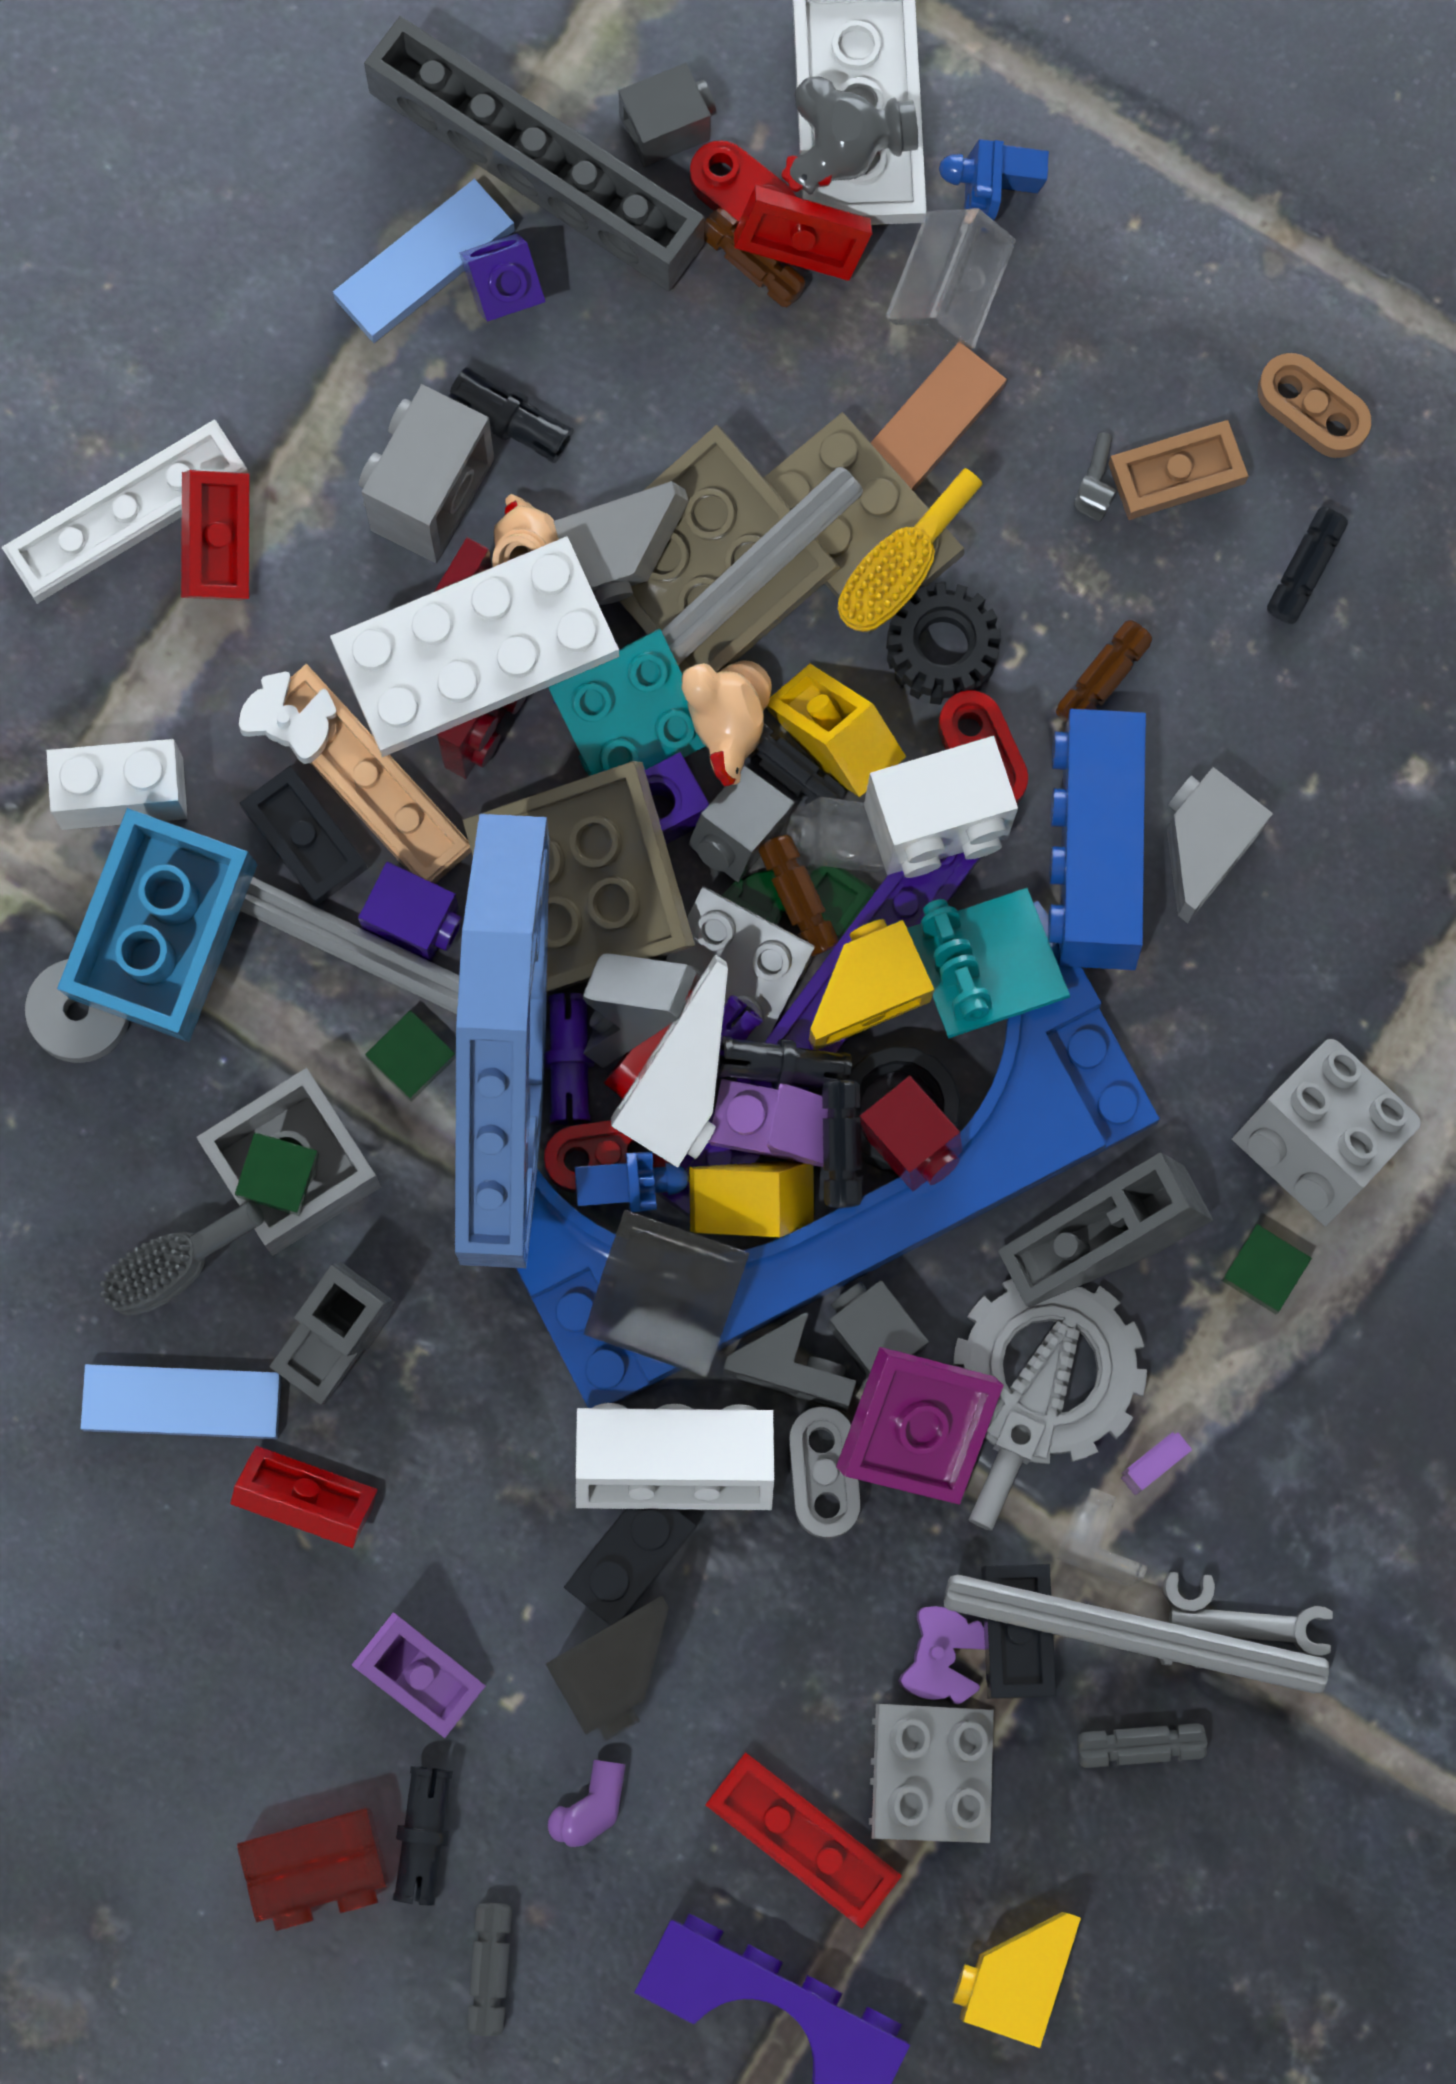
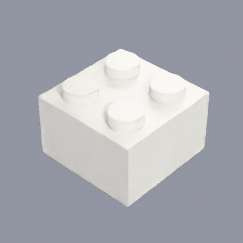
(940, 807)

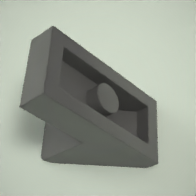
(632, 1002)
(771, 1365)

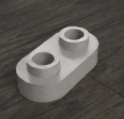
(817, 1474)

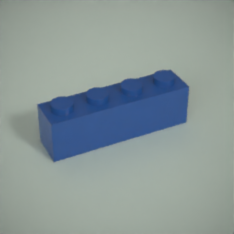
(1100, 840)

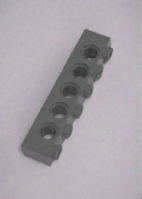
(534, 153)

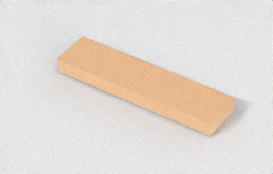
(381, 789)

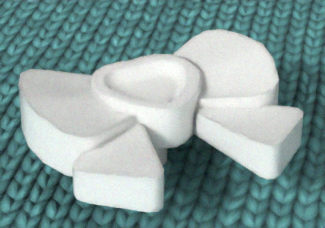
(303, 732)

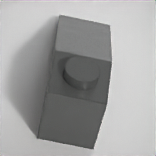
(1107, 1230)

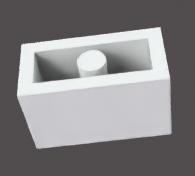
(101, 781)

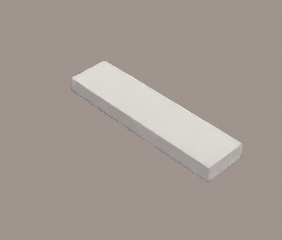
(116, 514)

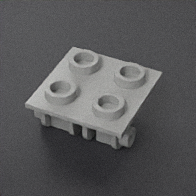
(759, 955)
(932, 1773)

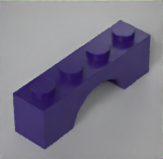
(697, 1973)

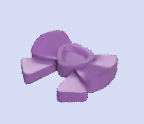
(930, 1673)

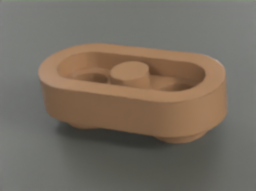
(1318, 402)

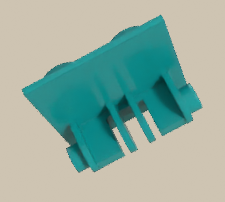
(628, 708)
(987, 961)

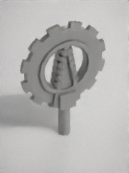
(1029, 1415)

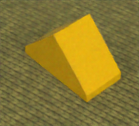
(751, 1198)

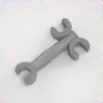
(1241, 1624)

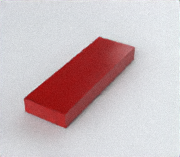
(803, 1840)

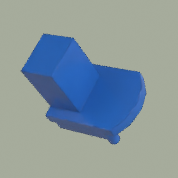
(994, 168)
(629, 1182)

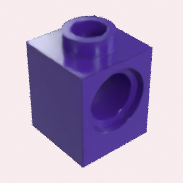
(502, 277)
(676, 782)
(411, 912)

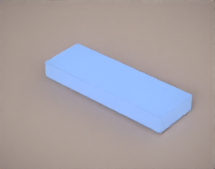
(421, 261)
(181, 1401)

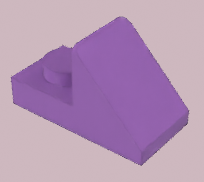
(770, 1121)
(418, 1675)

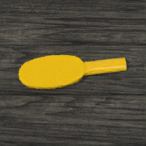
(901, 561)

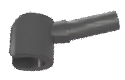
(1093, 495)

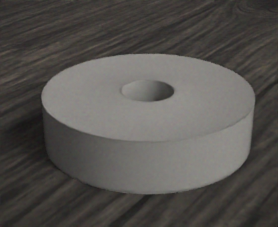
(64, 1038)

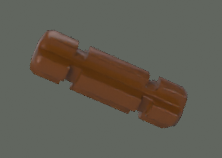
(783, 283)
(1107, 669)
(798, 893)

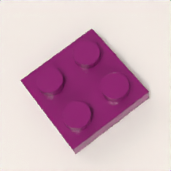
(919, 1425)

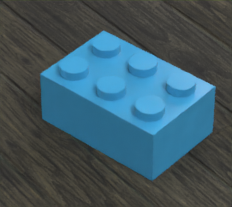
(157, 925)

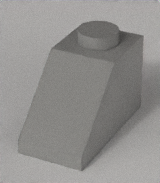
(623, 538)
(1209, 836)

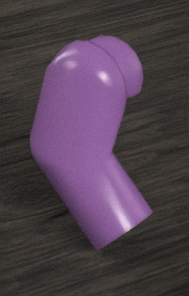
(594, 1812)

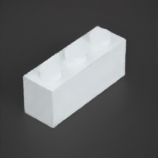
(674, 1458)

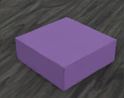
(1155, 1462)

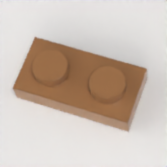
(1178, 469)

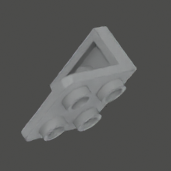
(1327, 1130)

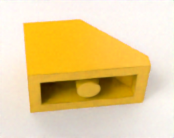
(835, 728)
(871, 983)
(1018, 1981)

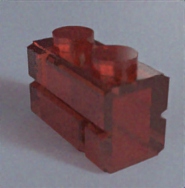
(313, 1867)

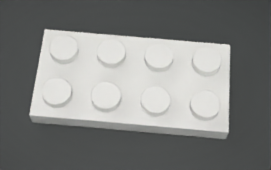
(873, 53)
(475, 646)

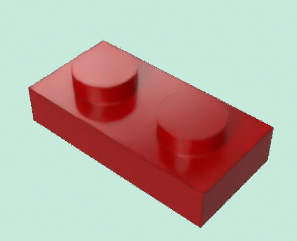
(802, 233)
(215, 535)
(304, 1496)

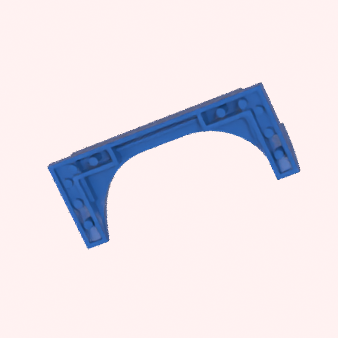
(1052, 1105)

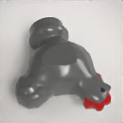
(846, 134)

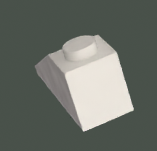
(676, 1087)

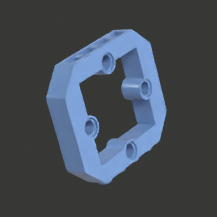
(501, 1040)

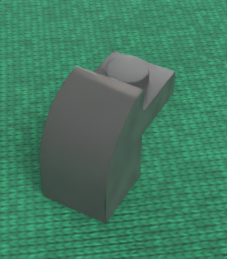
(333, 1331)

